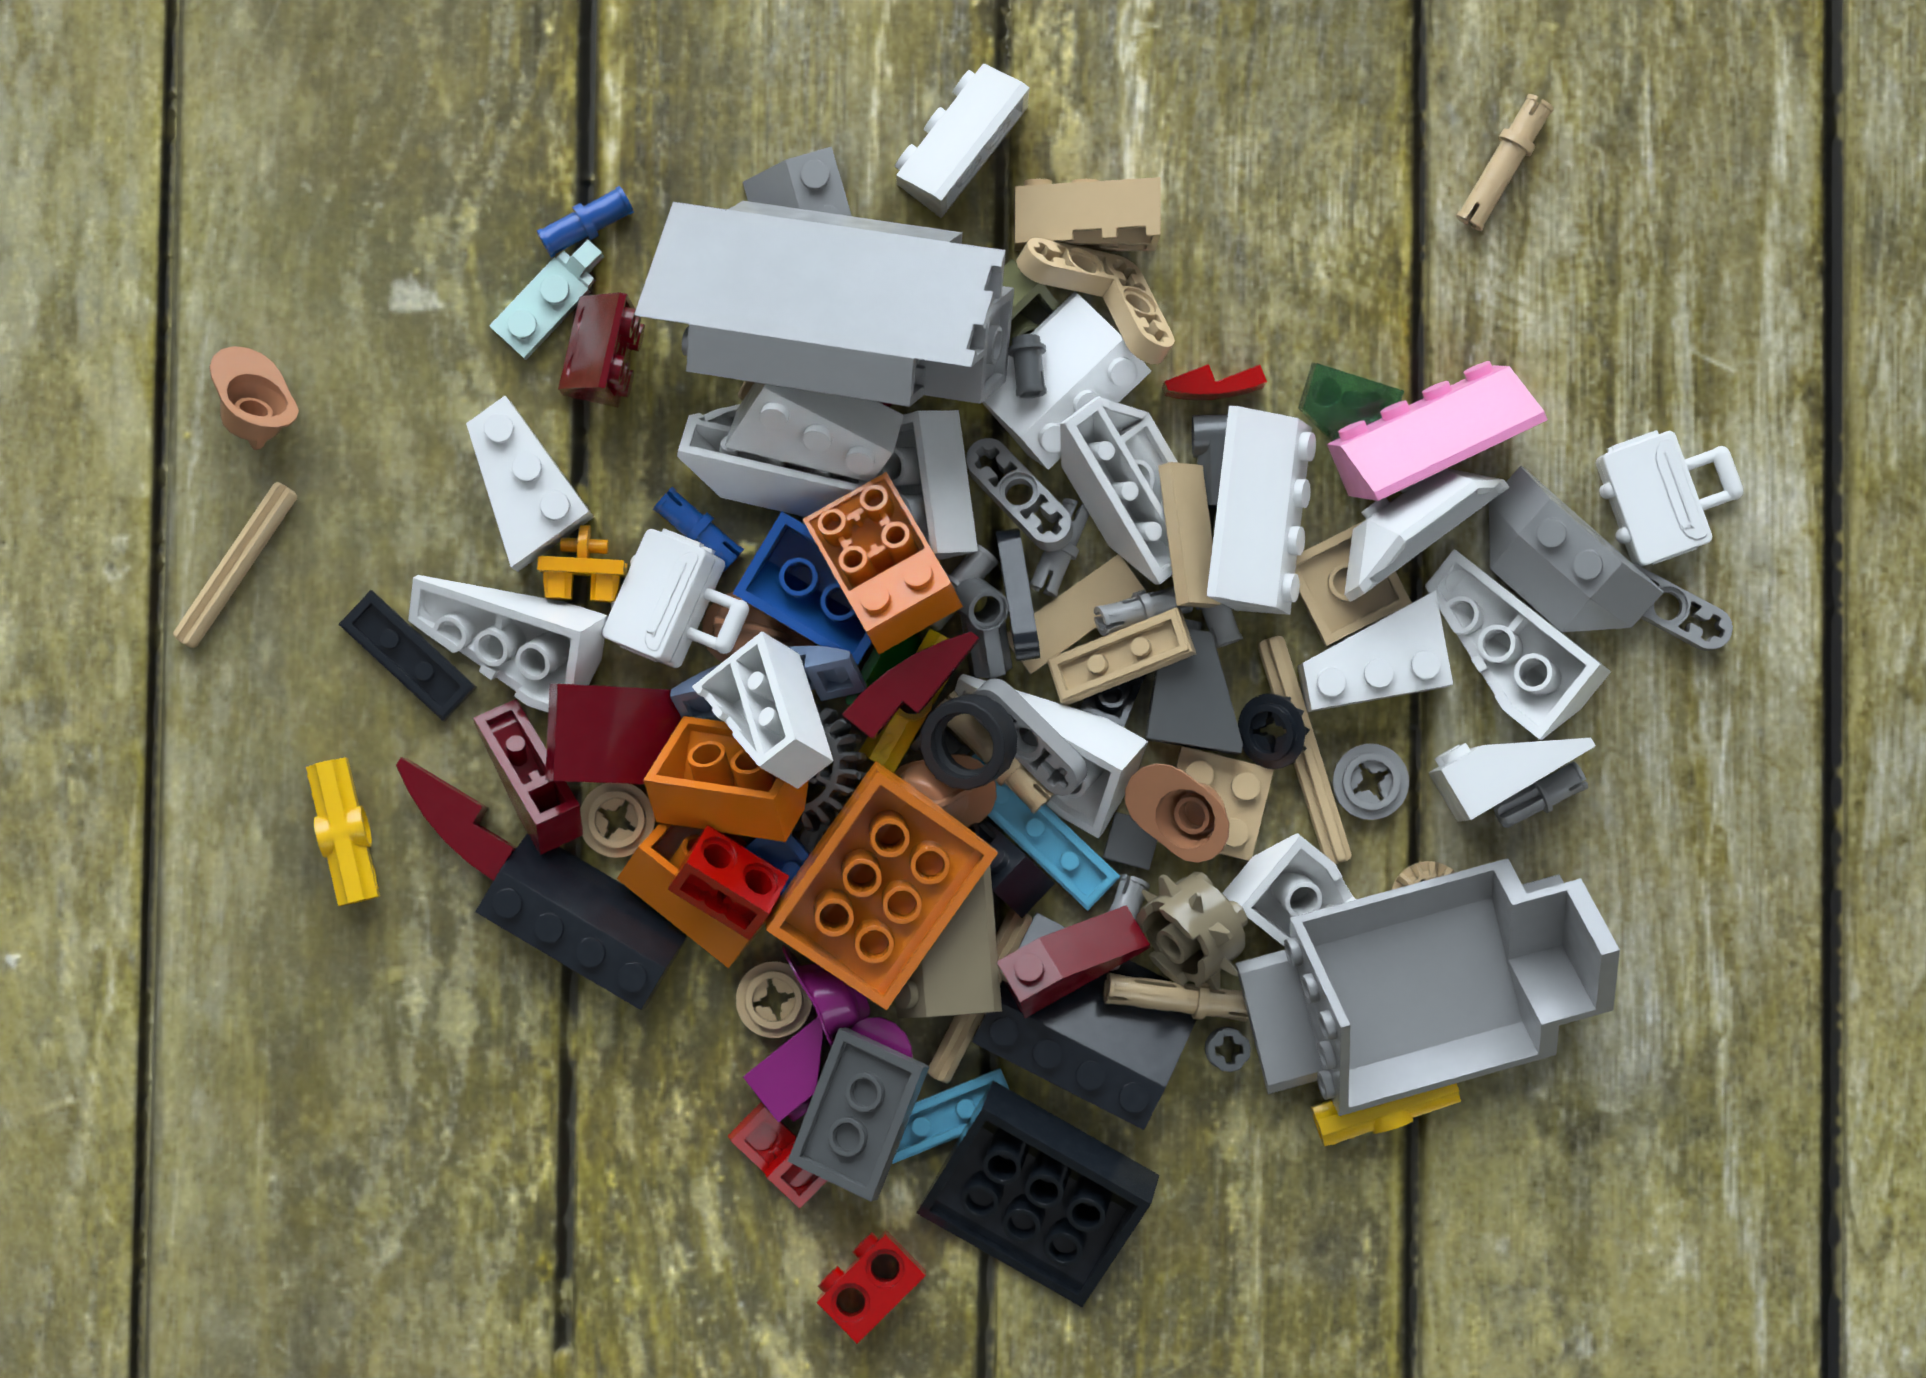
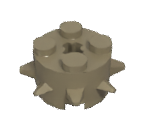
(1193, 930)

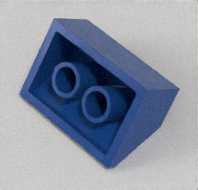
(799, 589)

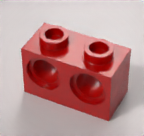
(728, 882)
(879, 1293)

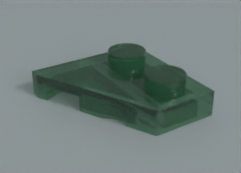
(1340, 399)

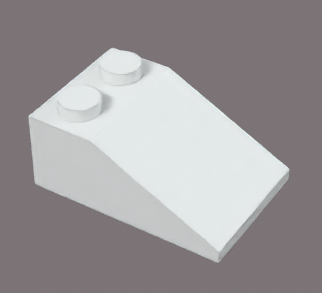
(1488, 774)

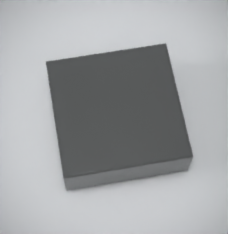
(1129, 843)

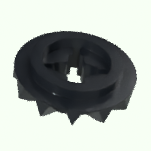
(1264, 747)

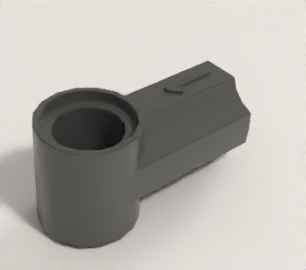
(1208, 449)
(992, 652)

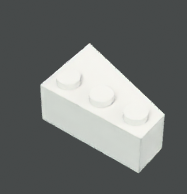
(524, 485)
(769, 709)

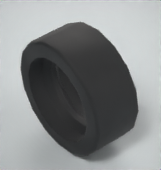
(940, 760)

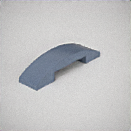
(828, 671)

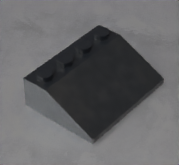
(1091, 1048)
(1039, 1194)

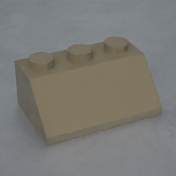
(961, 966)

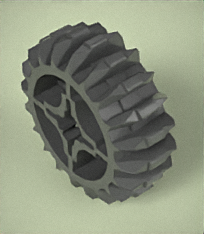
(840, 780)

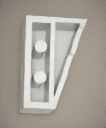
(816, 430)
(1383, 661)

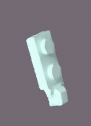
(547, 300)

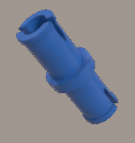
(585, 221)
(697, 526)

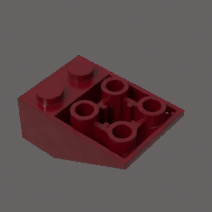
(601, 349)

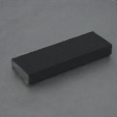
(407, 655)

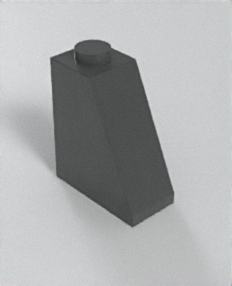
(1193, 701)

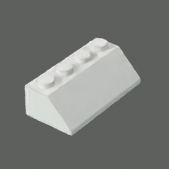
(1260, 511)

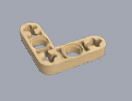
(1105, 276)

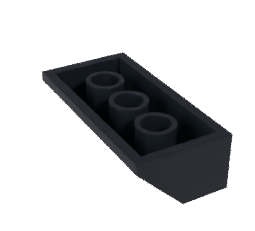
(583, 921)

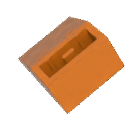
(883, 563)

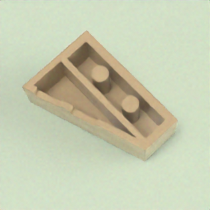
(1090, 213)

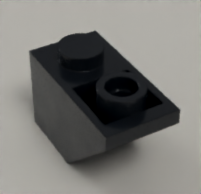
(1012, 872)

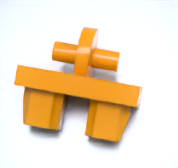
(560, 571)

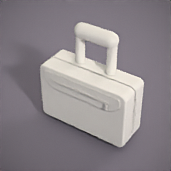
(1657, 498)
(666, 600)

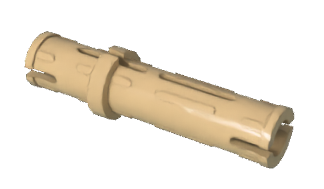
(1514, 146)
(1016, 777)
(1171, 996)

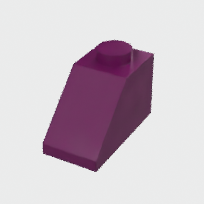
(790, 1073)

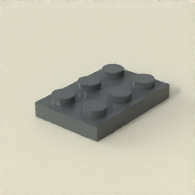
(858, 1114)

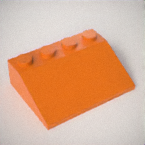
(880, 886)

